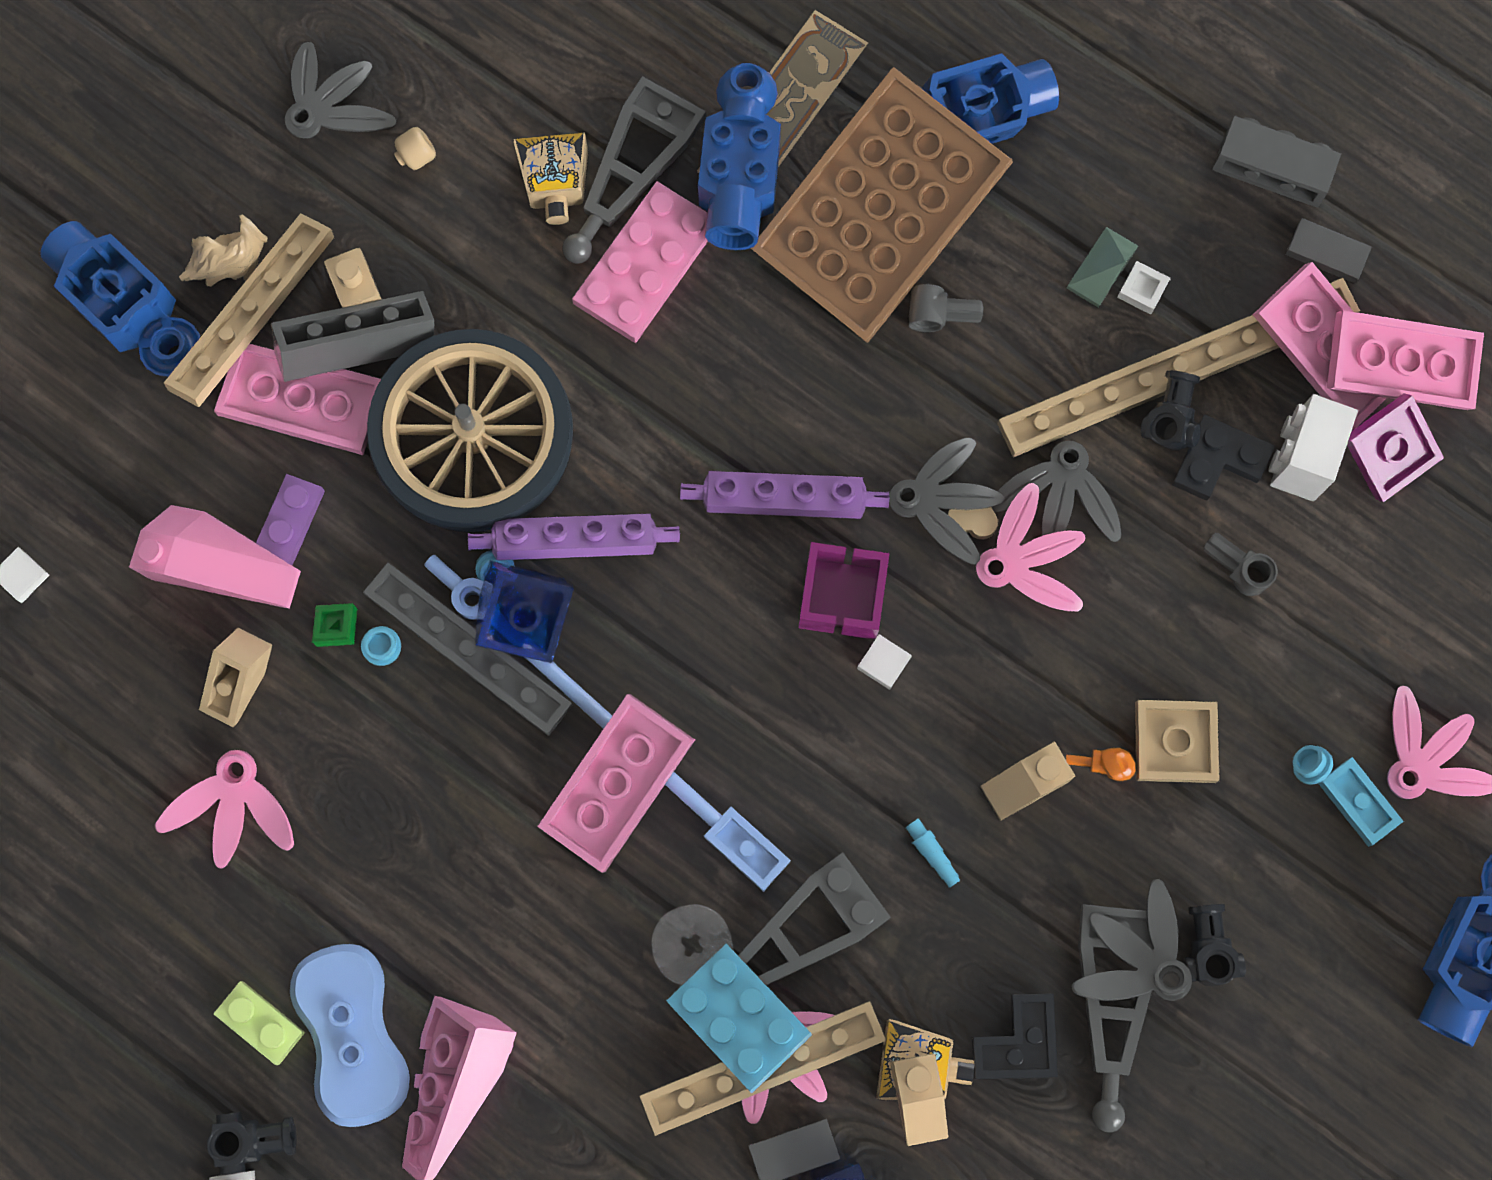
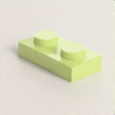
(259, 1023)

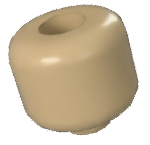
(414, 149)

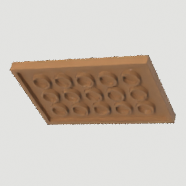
(881, 204)

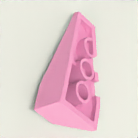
(207, 555)
(460, 1068)

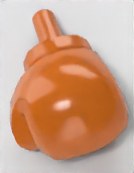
(1114, 762)

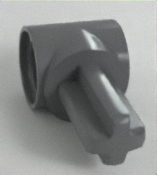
(932, 309)
(1238, 562)

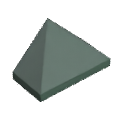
(1102, 267)

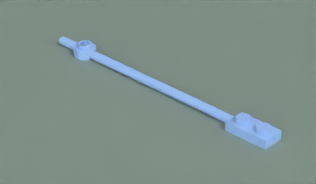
(729, 833)

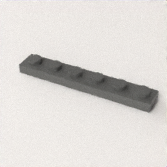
(456, 642)

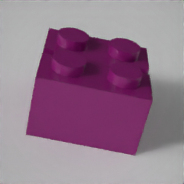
(842, 592)

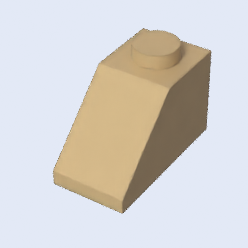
(234, 676)
(1028, 781)
(920, 1099)

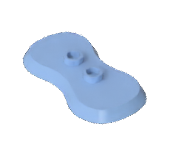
(357, 1064)

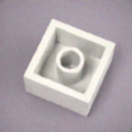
(1312, 447)

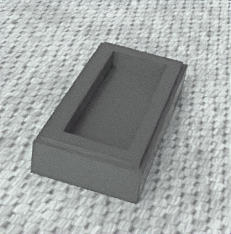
(1328, 250)
(794, 1151)

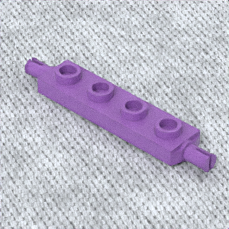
(784, 494)
(573, 537)

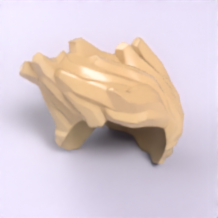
(226, 256)

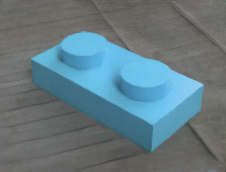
(1360, 802)

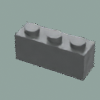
(1277, 161)

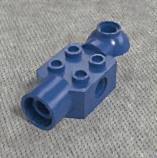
(995, 94)
(740, 158)
(118, 296)
(1462, 968)

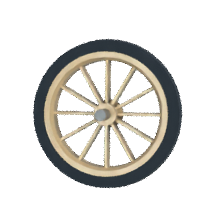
(470, 429)

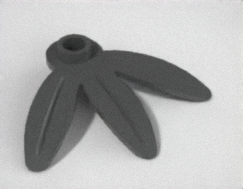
(320, 103)
(1066, 479)
(955, 496)
(1150, 964)

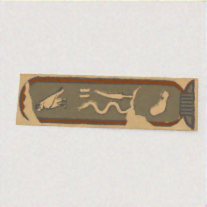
(810, 74)

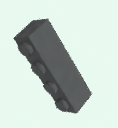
(351, 335)

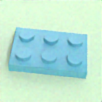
(739, 1018)

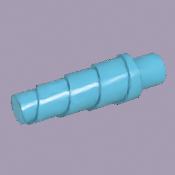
(933, 852)

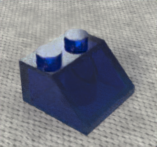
(521, 611)

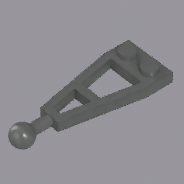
(658, 110)
(848, 898)
(1108, 1112)

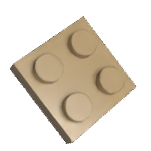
(1177, 741)

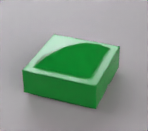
(334, 625)

